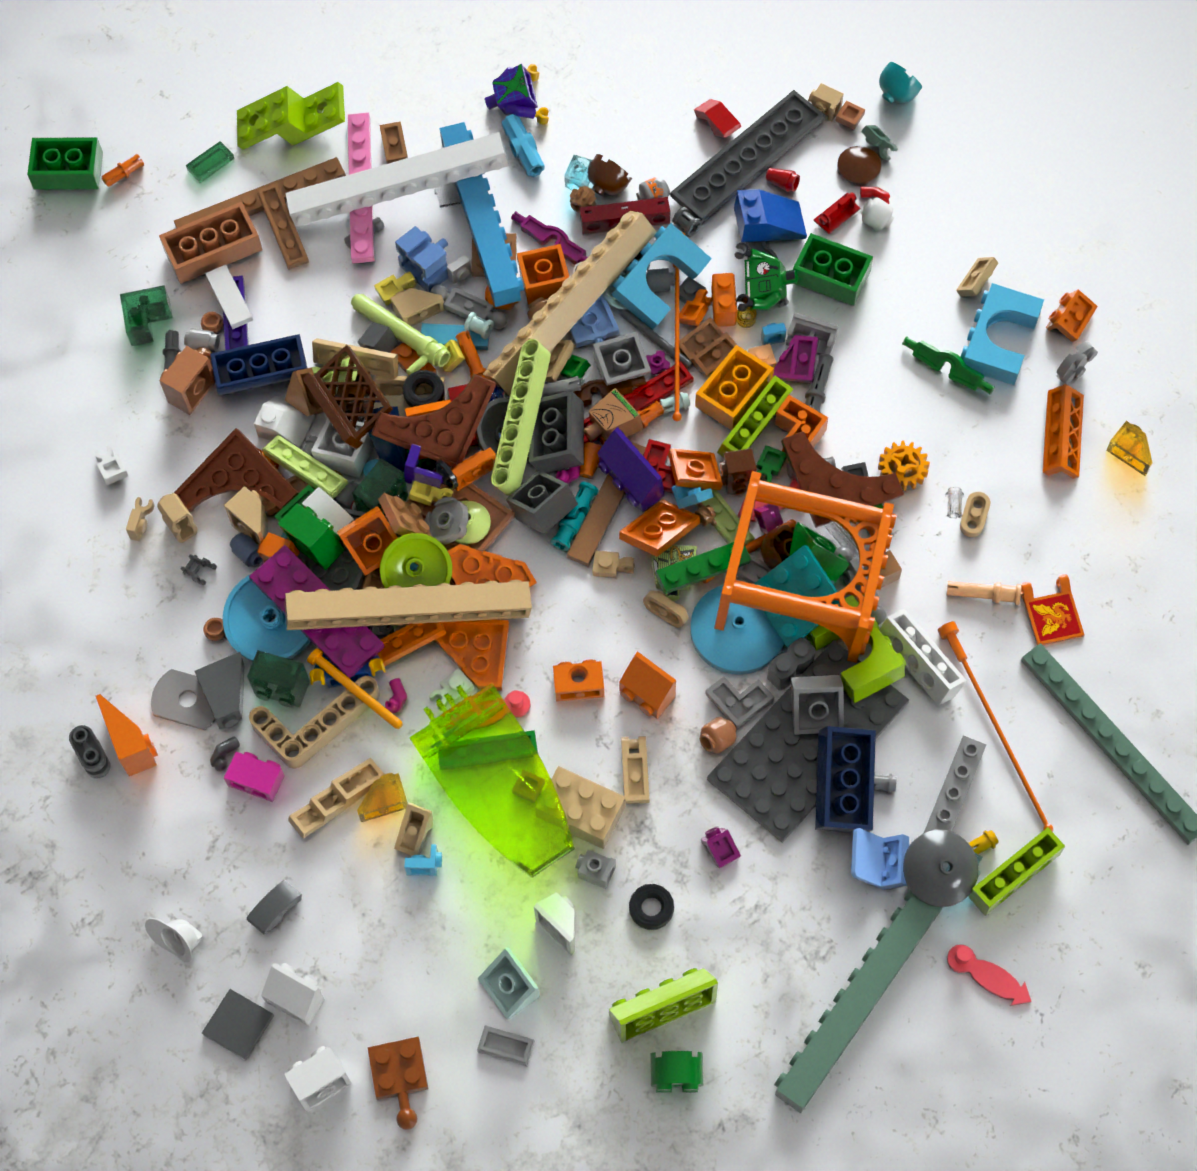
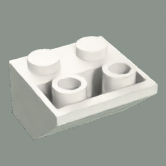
(292, 994)

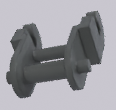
(204, 562)

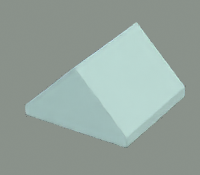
(509, 984)

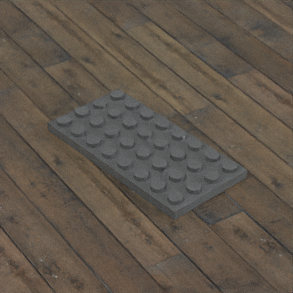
(774, 771)

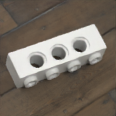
(923, 657)

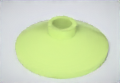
(478, 525)

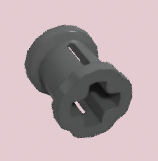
(686, 221)

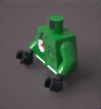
(764, 279)

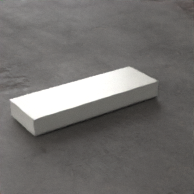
(229, 296)

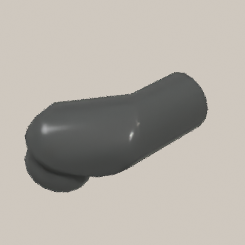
(219, 754)

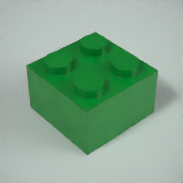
(311, 535)

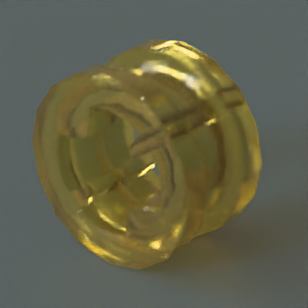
(746, 323)

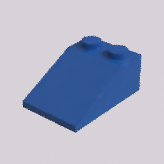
(767, 217)

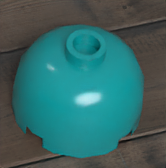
(897, 84)

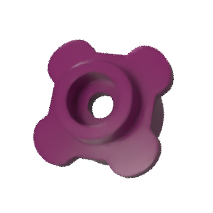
(661, 366)

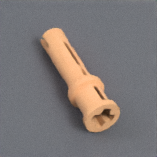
(995, 592)

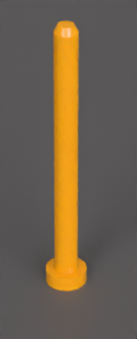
(317, 658)

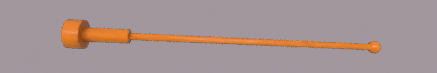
(677, 416)
(949, 631)

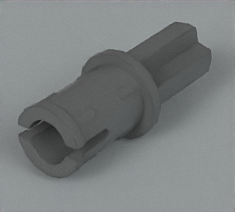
(171, 347)

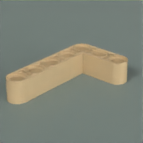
(315, 726)

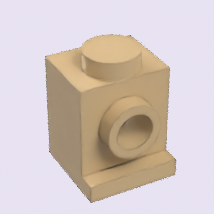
(827, 100)

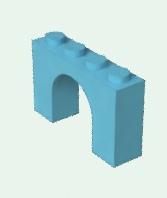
(633, 289)
(999, 306)

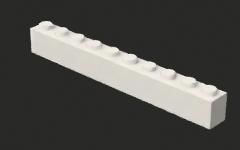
(397, 179)

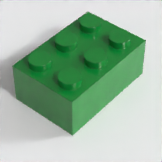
(65, 163)
(832, 269)

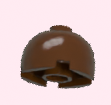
(607, 176)
(777, 545)

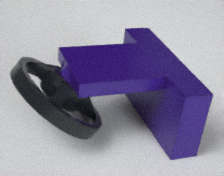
(425, 476)

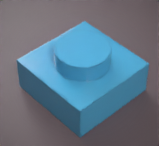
(773, 333)

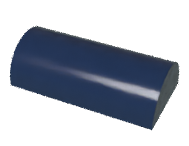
(257, 364)

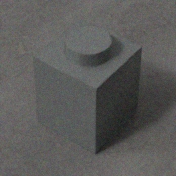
(378, 338)

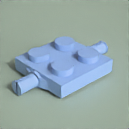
(595, 324)

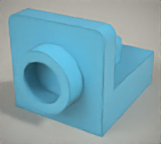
(688, 496)
(422, 865)

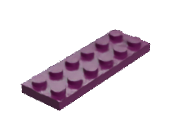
(344, 646)

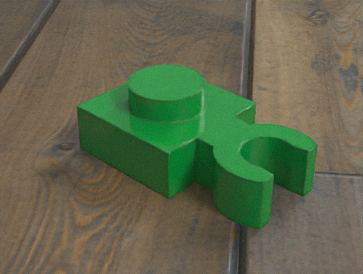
(770, 462)

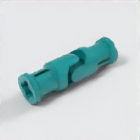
(572, 522)

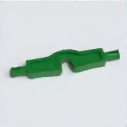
(959, 370)

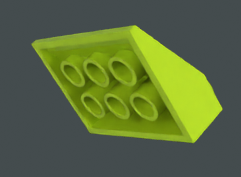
(663, 1004)

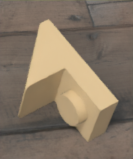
(413, 830)

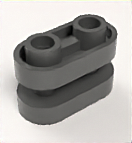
(89, 751)

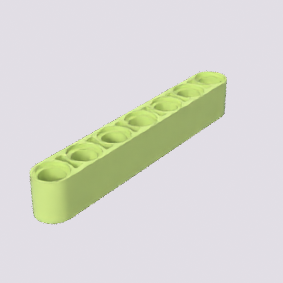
(520, 417)

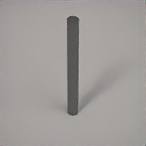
(654, 337)

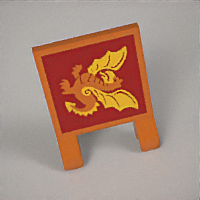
(1053, 616)

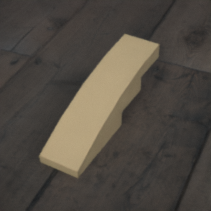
(335, 799)

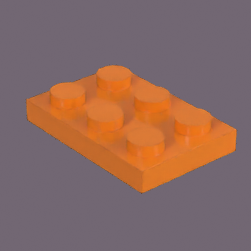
(659, 527)

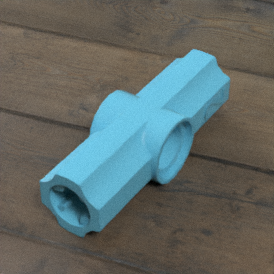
(523, 145)

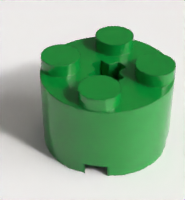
(676, 1070)

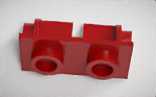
(837, 213)

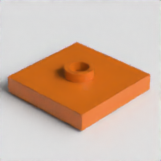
(695, 469)

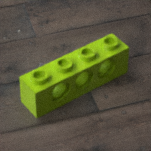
(756, 417)
(1016, 871)

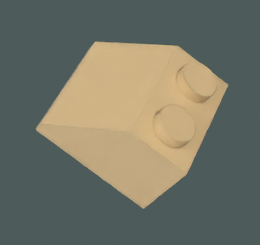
(248, 514)

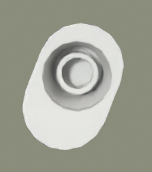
(176, 937)

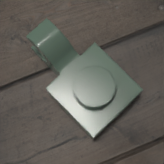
(876, 137)

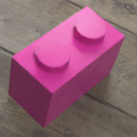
(254, 776)

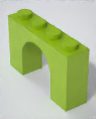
(872, 674)

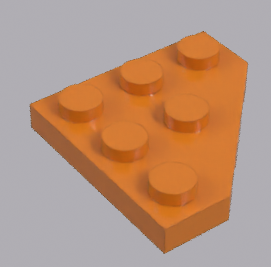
(484, 566)
(477, 649)

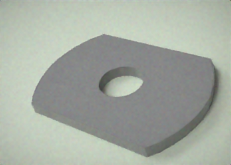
(166, 700)

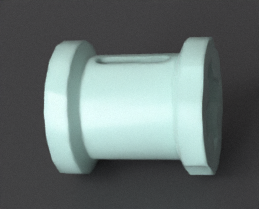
(479, 325)

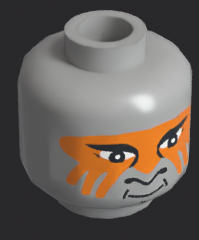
(653, 189)

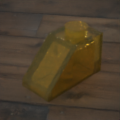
(1131, 447)
(383, 798)

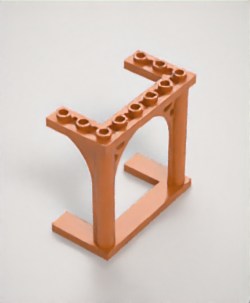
(847, 622)

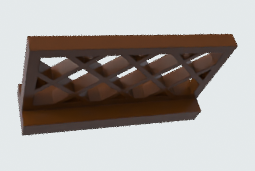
(336, 411)

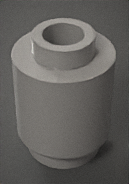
(202, 338)

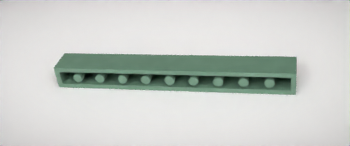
(855, 1002)

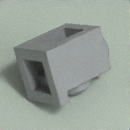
(600, 875)

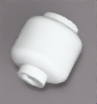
(877, 214)

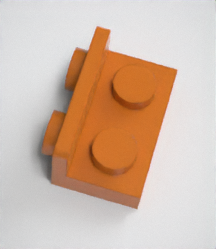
(1072, 314)
(474, 467)

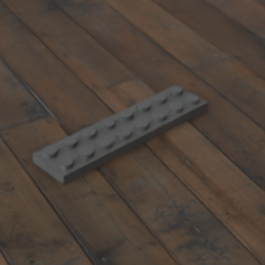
(747, 156)

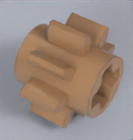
(582, 198)

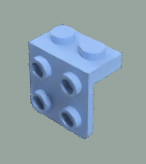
(879, 859)

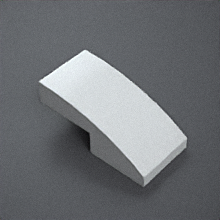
(328, 509)

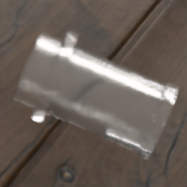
(954, 503)

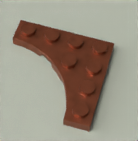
(444, 432)
(231, 468)
(821, 477)

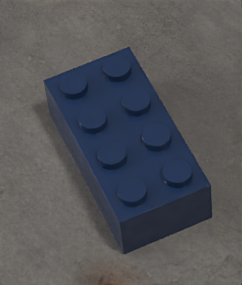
(845, 779)

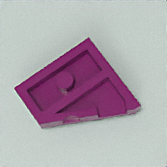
(798, 360)

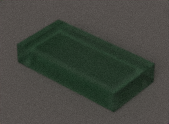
(210, 161)

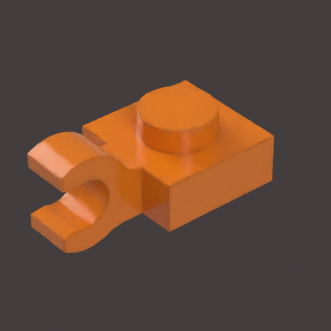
(695, 310)

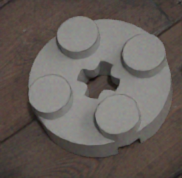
(1074, 364)
(457, 522)

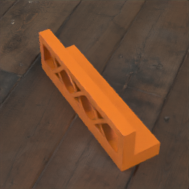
(1059, 429)

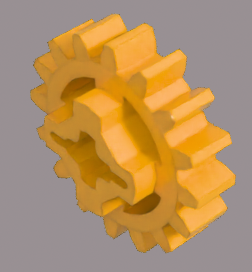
(915, 464)

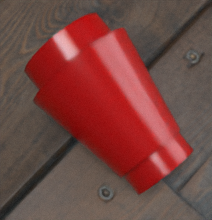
(784, 179)

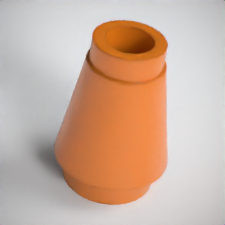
(590, 460)

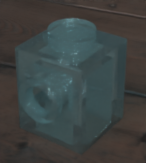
(577, 172)

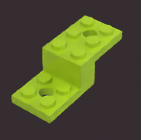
(290, 115)

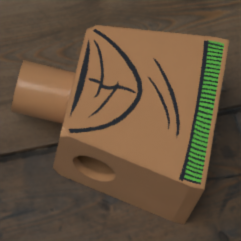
(611, 413)

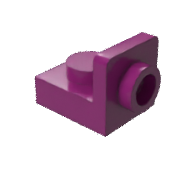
(768, 517)
(720, 846)

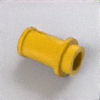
(984, 842)

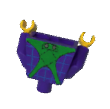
(516, 93)

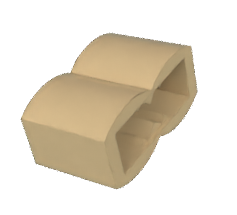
(177, 517)

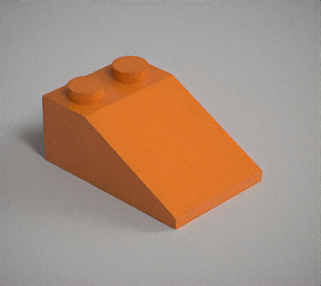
(131, 745)

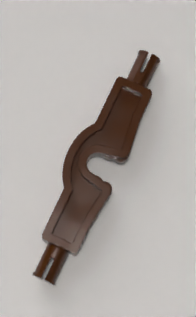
(599, 386)

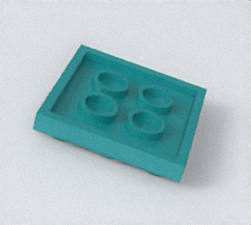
(801, 576)

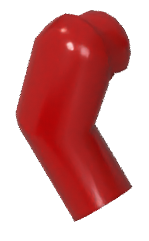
(874, 192)

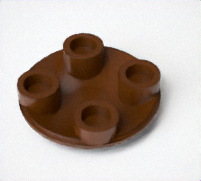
(859, 165)

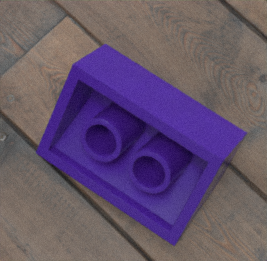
(630, 471)

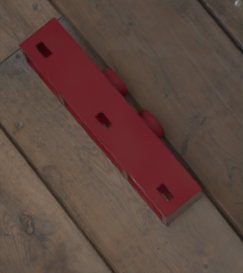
(609, 215)

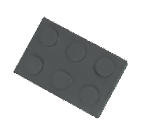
(558, 433)

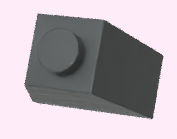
(223, 689)

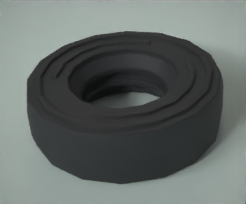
(421, 377)
(651, 891)

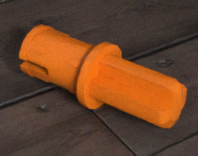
(122, 170)

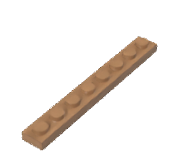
(314, 175)

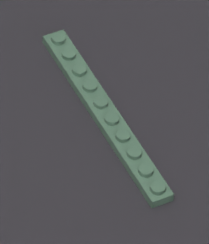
(1112, 742)

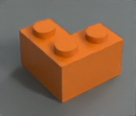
(798, 417)

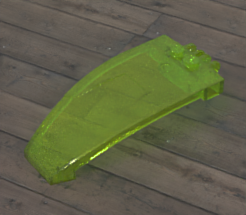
(496, 779)

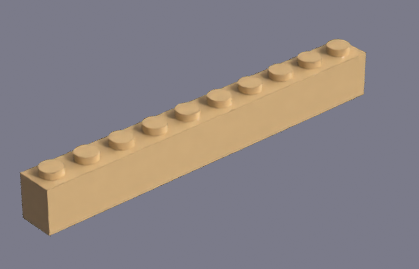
(575, 295)
(407, 605)

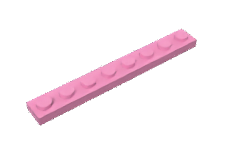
(359, 160)

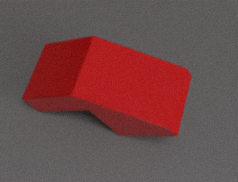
(719, 117)

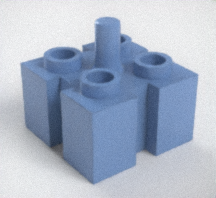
(423, 258)

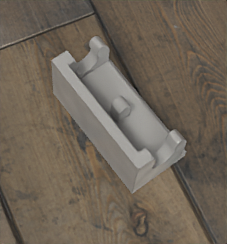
(812, 327)

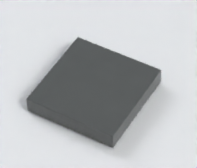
(237, 1024)

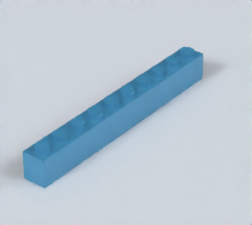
(485, 228)

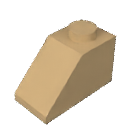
(416, 305)

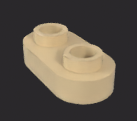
(974, 515)
(665, 608)

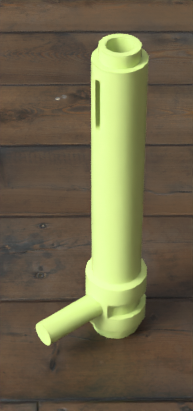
(425, 346)

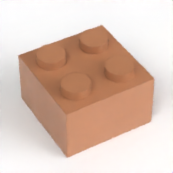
(187, 380)

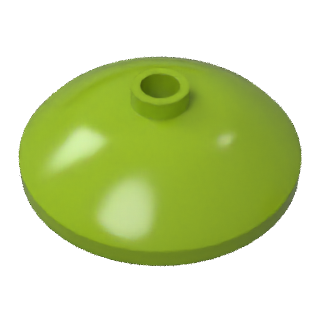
(429, 553)

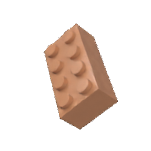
(210, 242)

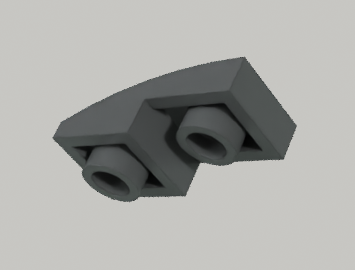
(272, 907)

